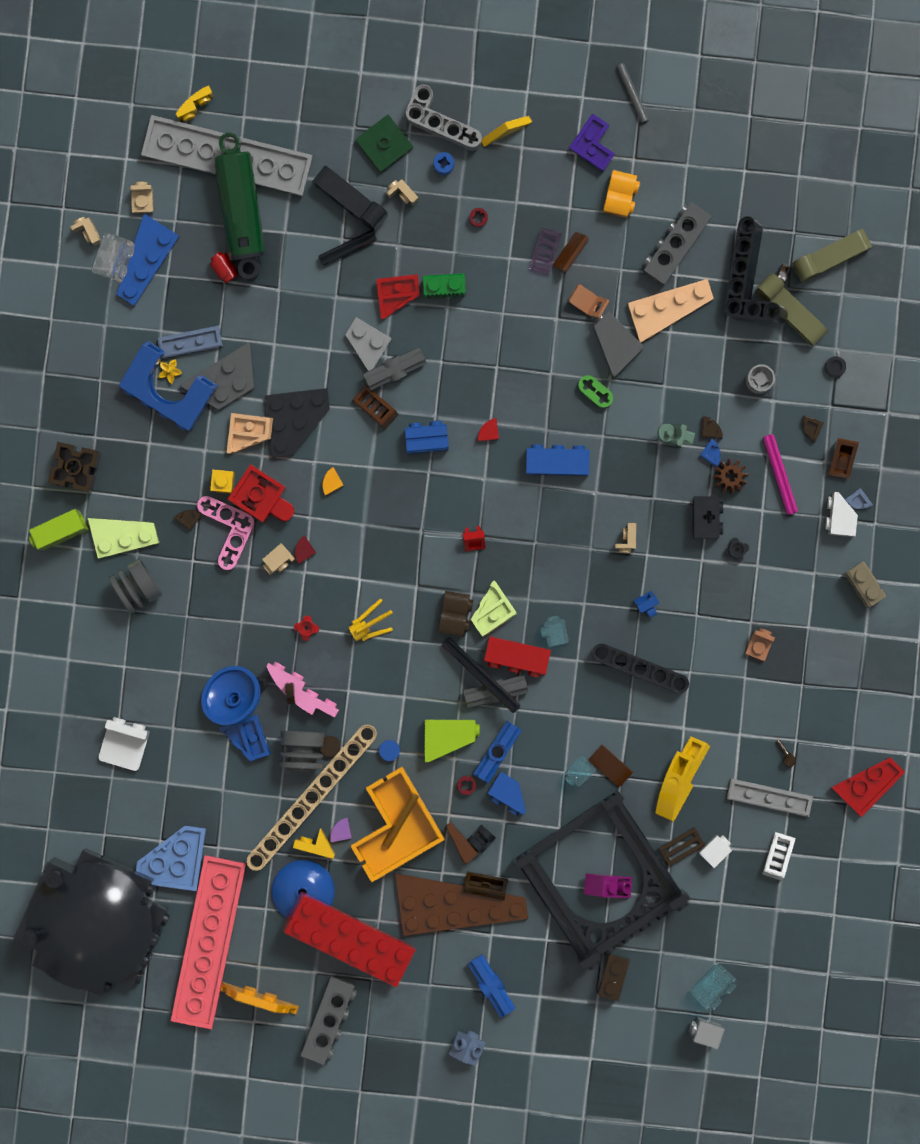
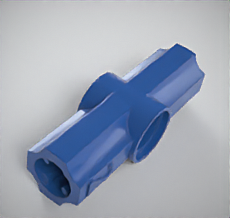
(490, 764)
(491, 985)

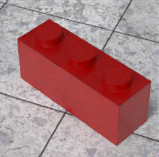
(517, 656)

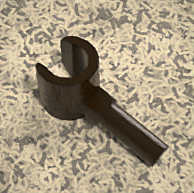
(789, 760)

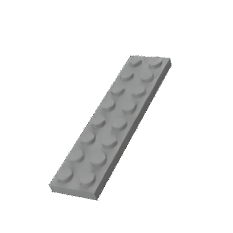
(197, 147)

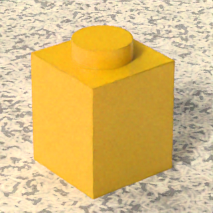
(222, 481)

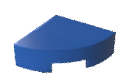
(711, 453)

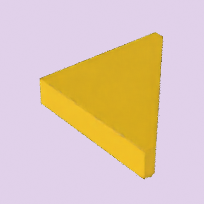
(506, 129)

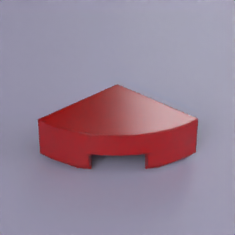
(489, 431)

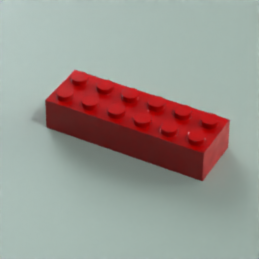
(348, 939)

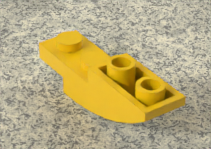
(678, 778)

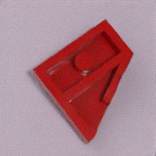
(396, 292)

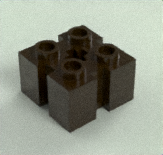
(67, 456)

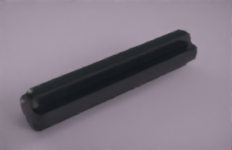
(347, 247)

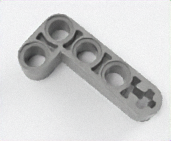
(445, 122)

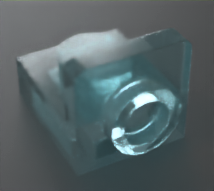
(579, 771)

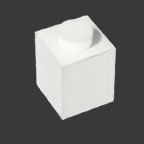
(715, 850)

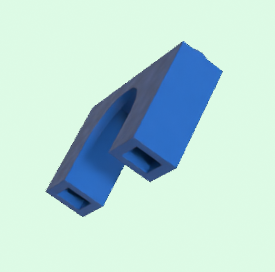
(139, 383)

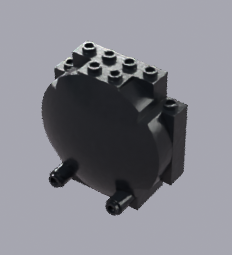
(92, 923)

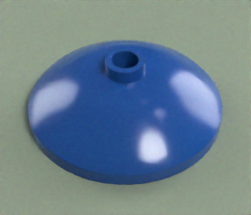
(222, 692)
(299, 875)

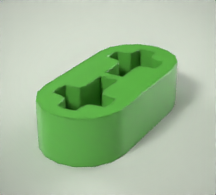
(598, 388)

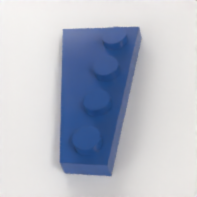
(150, 251)

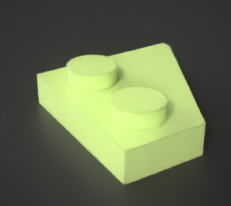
(493, 611)

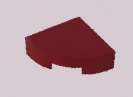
(303, 550)

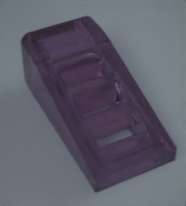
(549, 233)

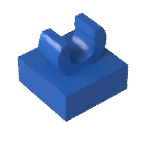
(646, 603)

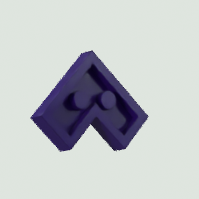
(588, 146)

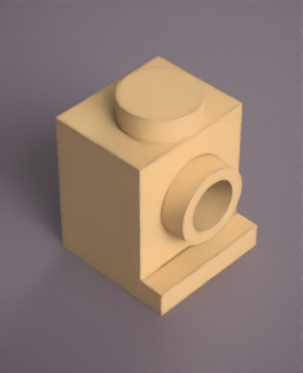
(277, 559)

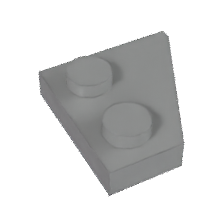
(367, 342)

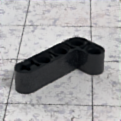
(348, 197)

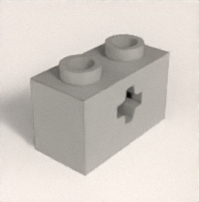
(706, 1032)

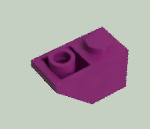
(608, 885)

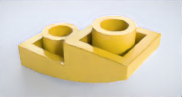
(188, 109)

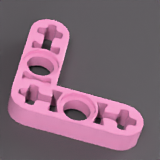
(235, 531)

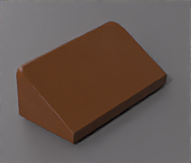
(570, 252)
(610, 765)

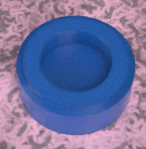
(389, 750)

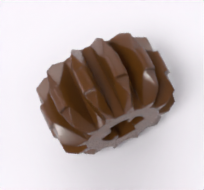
(735, 471)

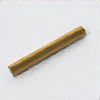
(400, 820)

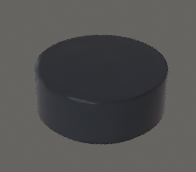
(835, 366)

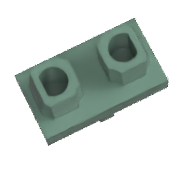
(675, 435)

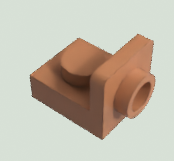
(759, 644)

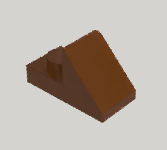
(843, 458)

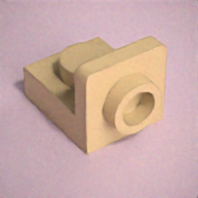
(406, 194)
(142, 198)
(90, 231)
(630, 535)

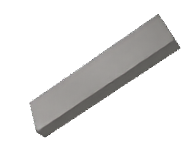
(770, 797)

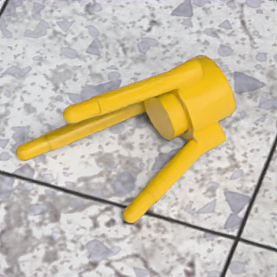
(360, 629)

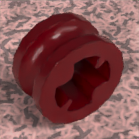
(484, 220)
(466, 778)

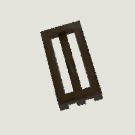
(666, 855)
(485, 888)

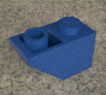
(507, 791)

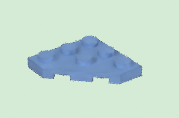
(176, 860)

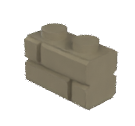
(865, 584)

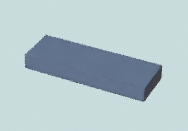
(190, 342)

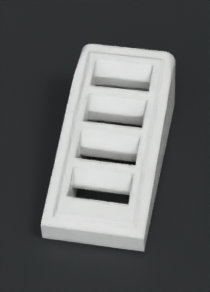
(773, 873)

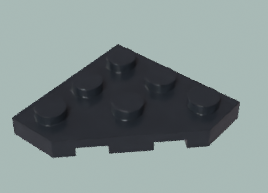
(294, 418)

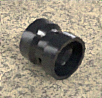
(479, 843)

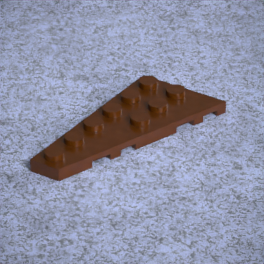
(441, 906)

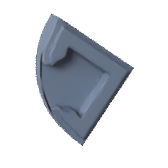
(858, 500)

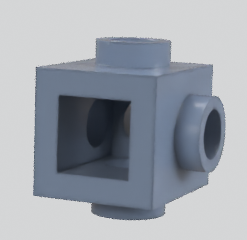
(467, 1047)

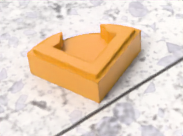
(331, 482)

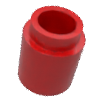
(223, 267)

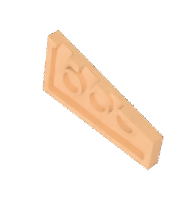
(663, 309)

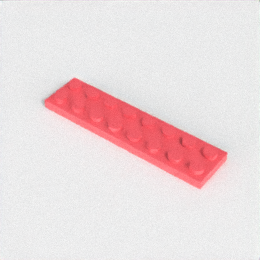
(208, 942)

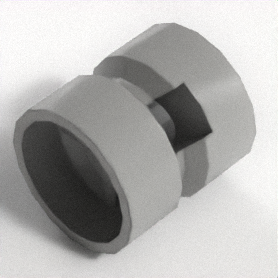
(760, 379)

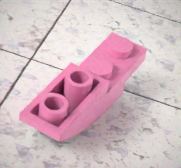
(306, 700)

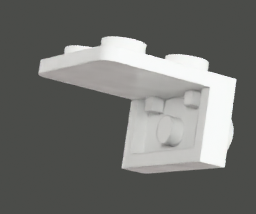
(124, 744)

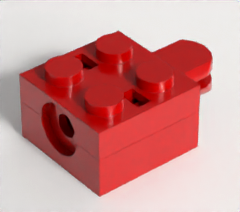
(261, 496)

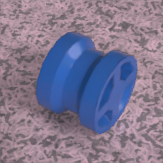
(443, 167)

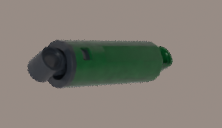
(239, 205)

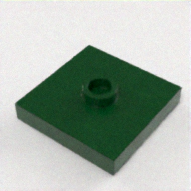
(384, 143)

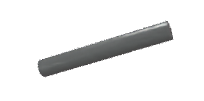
(632, 93)

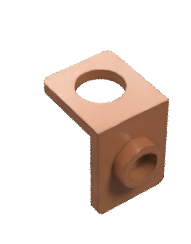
(587, 301)

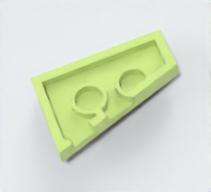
(121, 536)

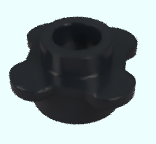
(735, 543)

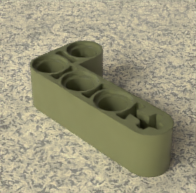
(831, 256)
(798, 317)

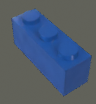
(557, 461)

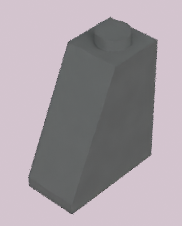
(616, 343)

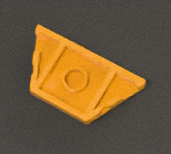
(267, 1001)

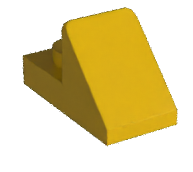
(321, 847)

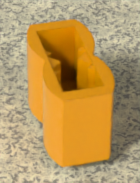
(620, 194)

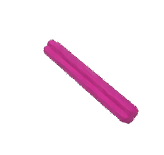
(780, 474)

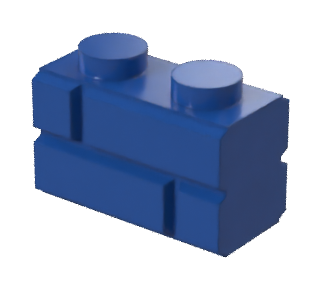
(426, 438)

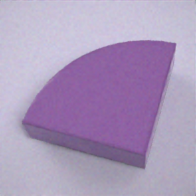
(341, 831)

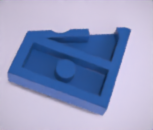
(248, 737)

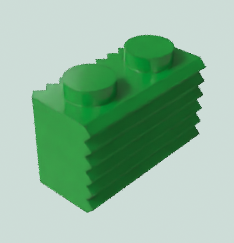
(444, 285)

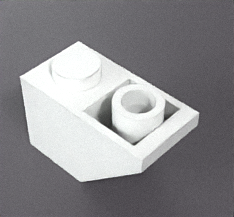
(842, 517)

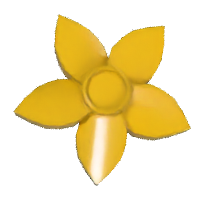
(169, 371)

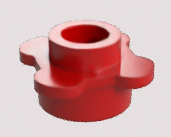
(300, 627)

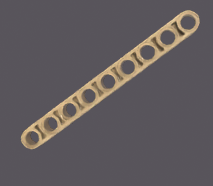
(302, 801)

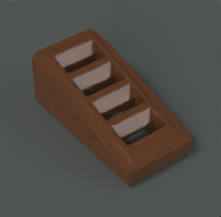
(387, 419)
(463, 846)

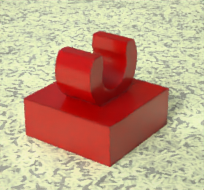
(474, 540)

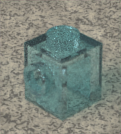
(554, 631)

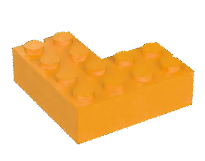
(414, 837)

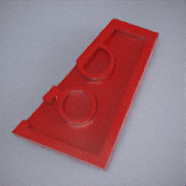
(869, 785)

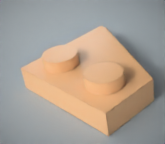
(247, 431)

